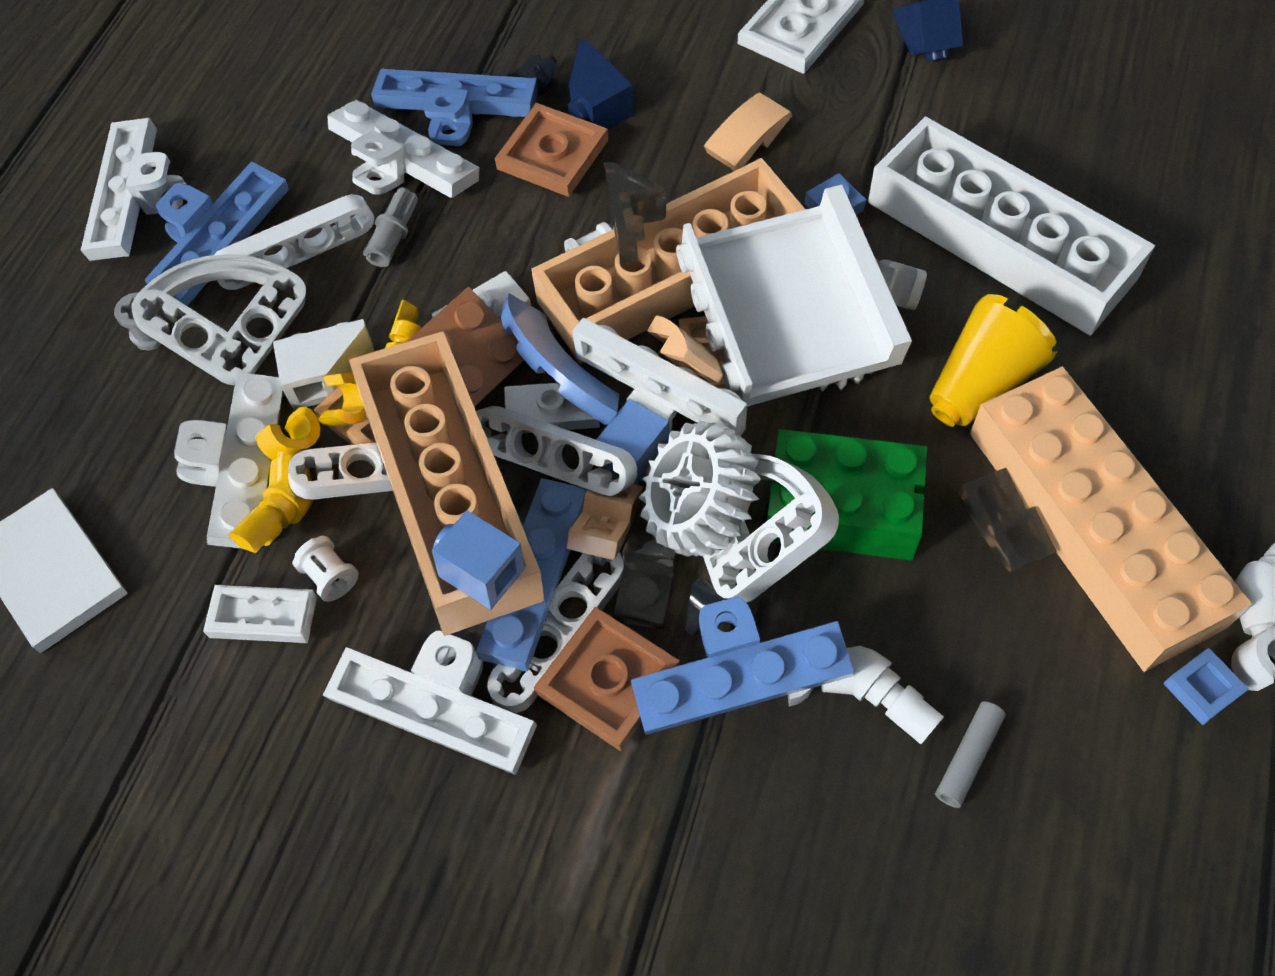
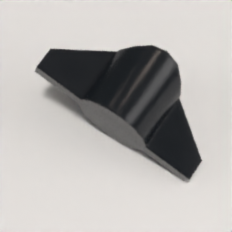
(537, 68)
(701, 594)

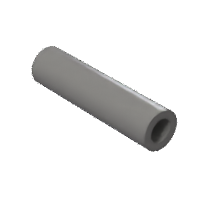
(970, 754)

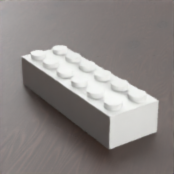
(1009, 224)

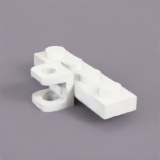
(396, 149)
(124, 186)
(656, 381)
(231, 456)
(434, 700)

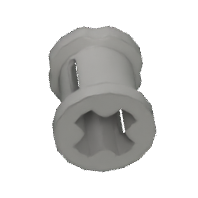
(124, 315)

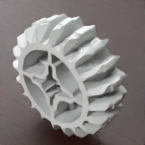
(699, 489)

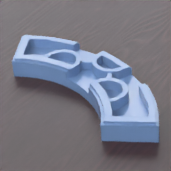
(544, 354)

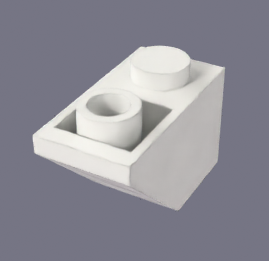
(311, 355)

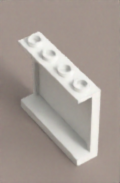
(794, 301)

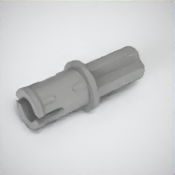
(390, 228)

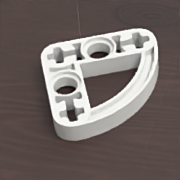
(220, 342)
(751, 550)

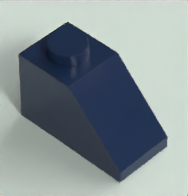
(930, 27)
(598, 89)

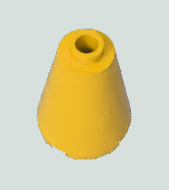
(990, 358)

